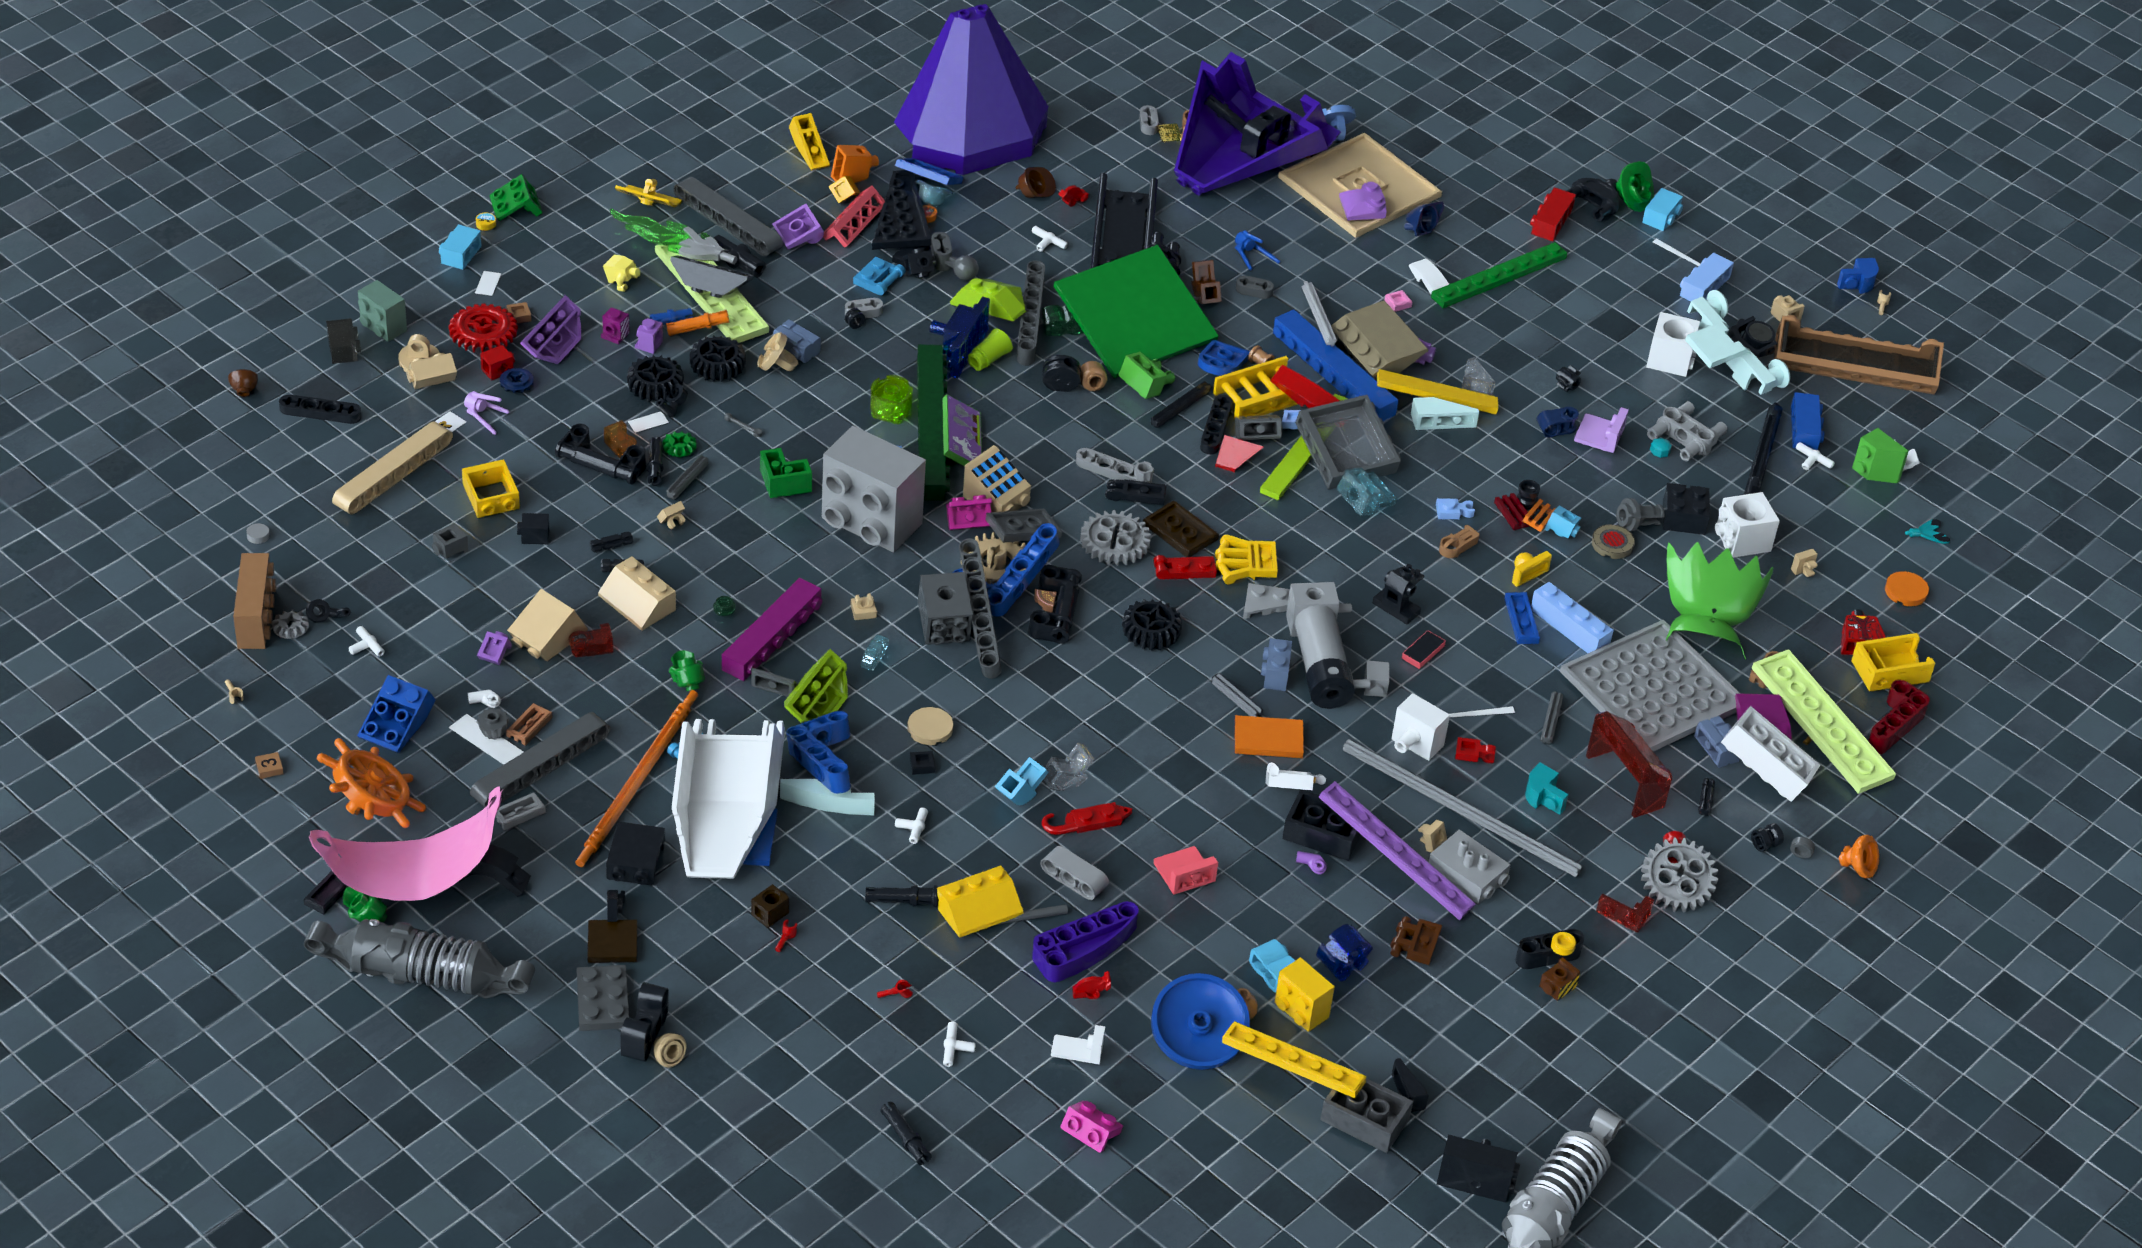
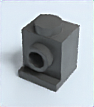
(450, 541)

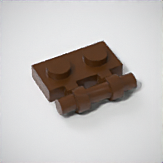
(1423, 943)

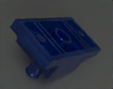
(962, 333)

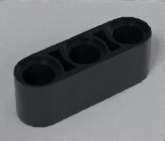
(1537, 950)

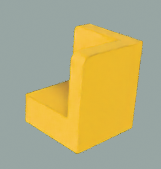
(844, 189)

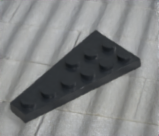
(902, 215)

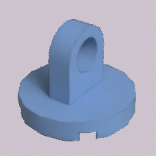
(1338, 117)

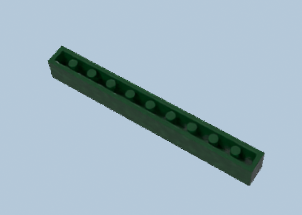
(930, 419)

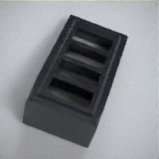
(1409, 1086)

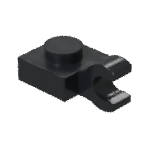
(614, 904)

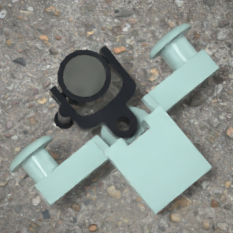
(1736, 351)

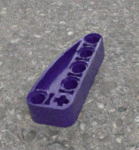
(1083, 942)

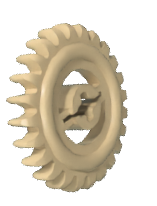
(997, 554)

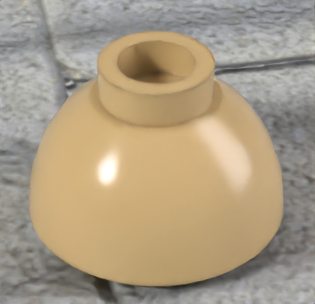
(669, 1049)

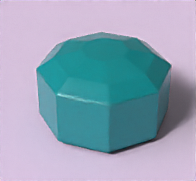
(1660, 447)

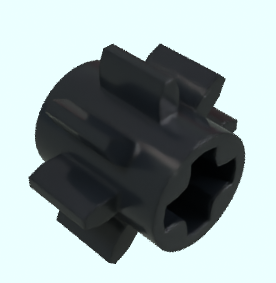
(1568, 378)

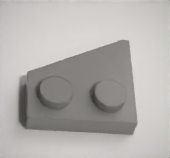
(1265, 600)

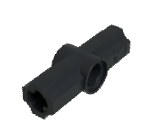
(745, 259)

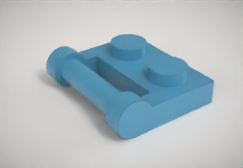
(874, 272)

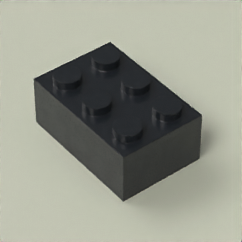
(1319, 827)

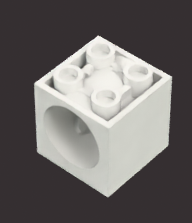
(1668, 348)
(1747, 524)

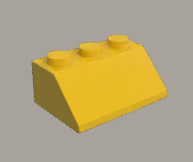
(979, 901)

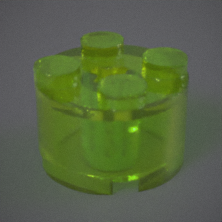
(891, 399)

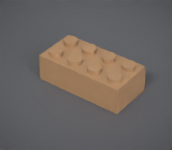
(254, 601)

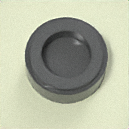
(1802, 847)

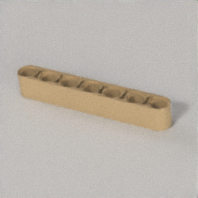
(392, 468)

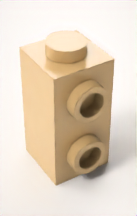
(431, 370)

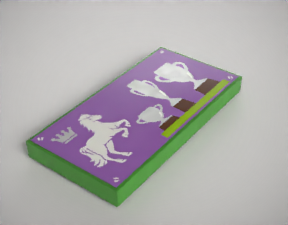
(961, 431)

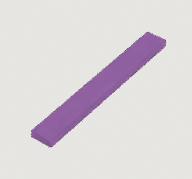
(1397, 850)

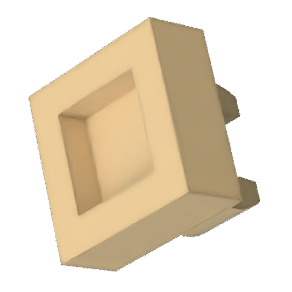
(670, 513)
(1805, 563)
(863, 607)
(1433, 835)

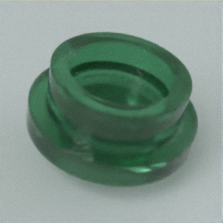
(724, 606)

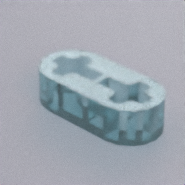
(874, 652)

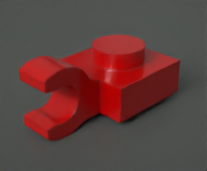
(1470, 750)

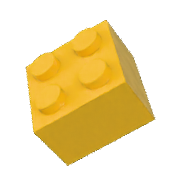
(1304, 994)

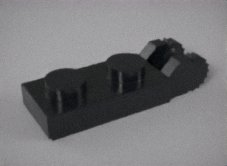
(1136, 491)

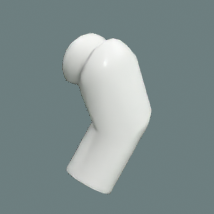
(486, 697)

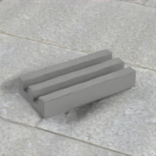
(521, 813)

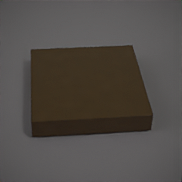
(612, 941)

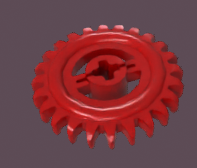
(485, 332)

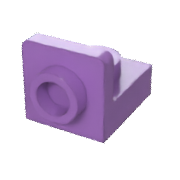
(494, 647)

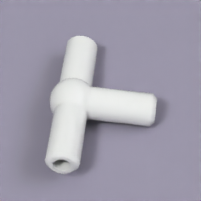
(1048, 237)
(1814, 455)
(368, 641)
(916, 825)
(952, 1044)

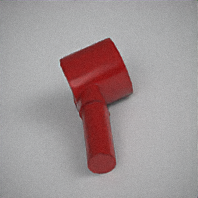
(787, 933)
(900, 988)

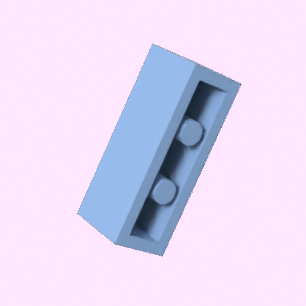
(1707, 277)

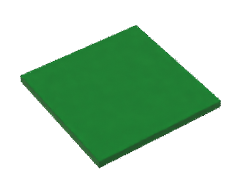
(1135, 308)

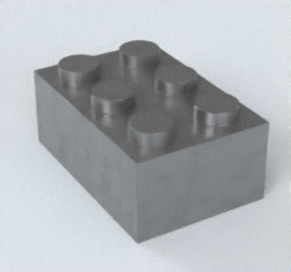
(1372, 1116)

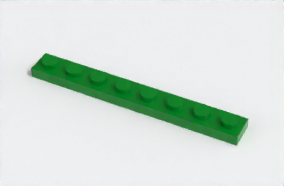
(1498, 275)

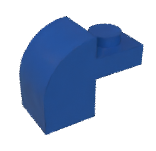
(1860, 277)

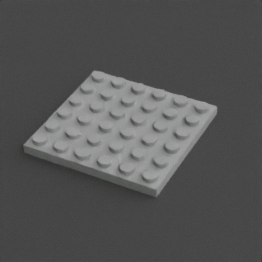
(1653, 684)

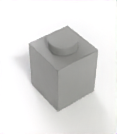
(1379, 675)

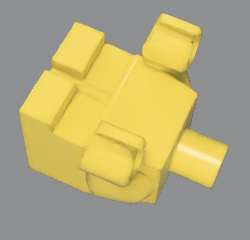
(620, 270)

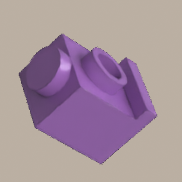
(649, 335)

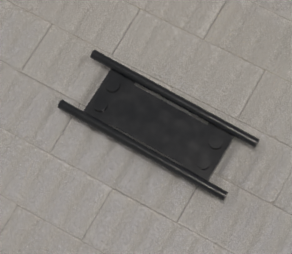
(1122, 222)

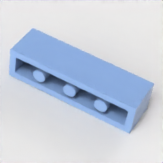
(1570, 618)

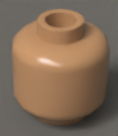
(1093, 376)

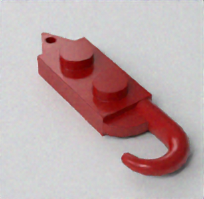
(1089, 819)

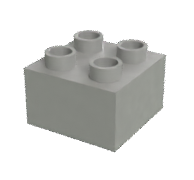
(873, 489)

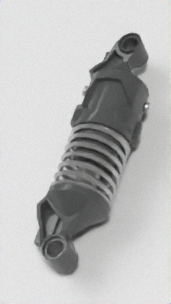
(412, 956)

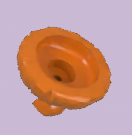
(1862, 856)

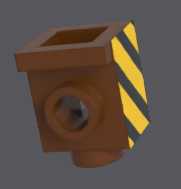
(1560, 979)

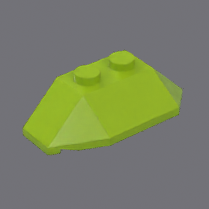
(1005, 299)
(820, 689)

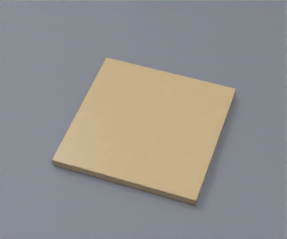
(1348, 168)

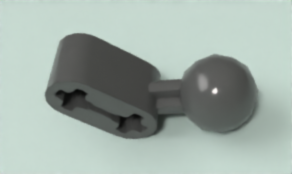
(964, 266)

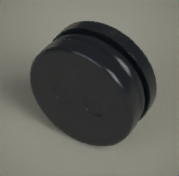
(1061, 373)

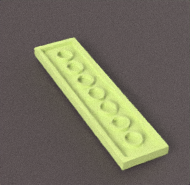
(1824, 721)

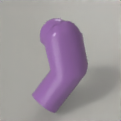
(1314, 861)

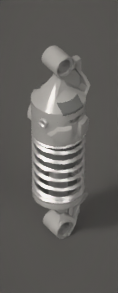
(1547, 1206)

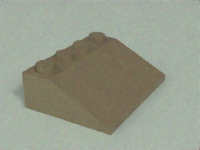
(1378, 339)

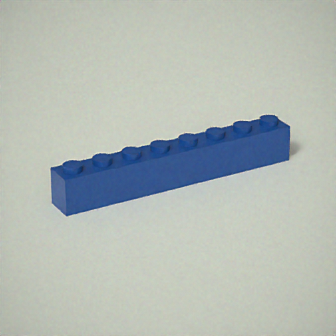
(1332, 363)

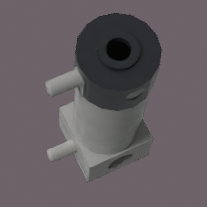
(1313, 618)

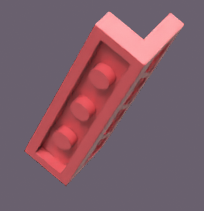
(863, 200)

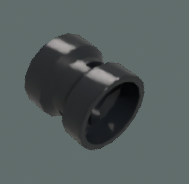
(1528, 493)
(1767, 837)

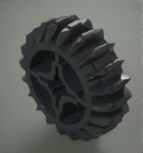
(717, 358)
(653, 377)
(1151, 624)

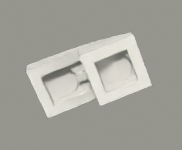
(1429, 274)

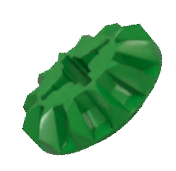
(681, 449)

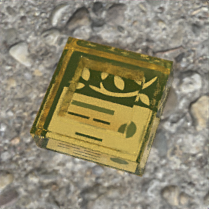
(1169, 132)

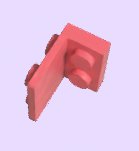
(1186, 869)

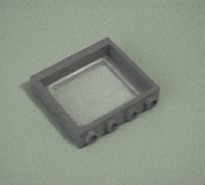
(1347, 437)

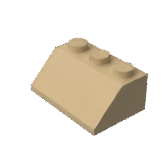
(638, 594)

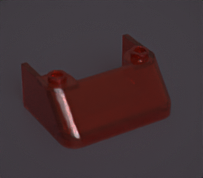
(1619, 735)

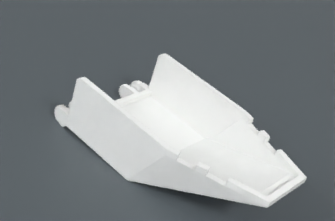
(724, 795)

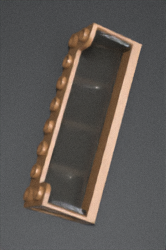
(1859, 358)

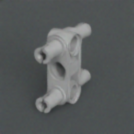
(1687, 431)

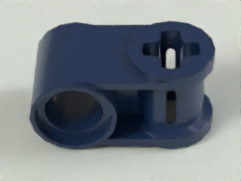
(1556, 421)

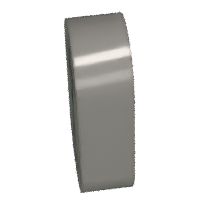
(1146, 120)
(869, 307)

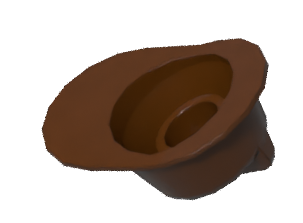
(1036, 183)

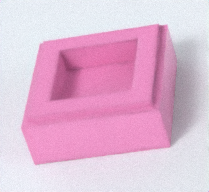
(1398, 300)

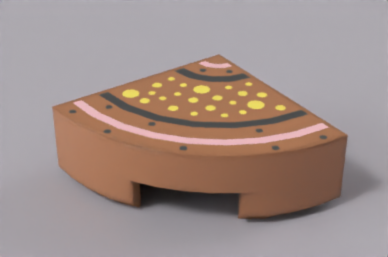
(1045, 599)

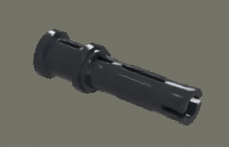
(913, 895)

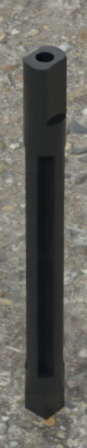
(1764, 449)

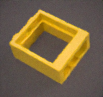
(496, 472)

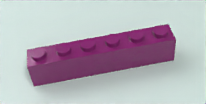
(771, 629)

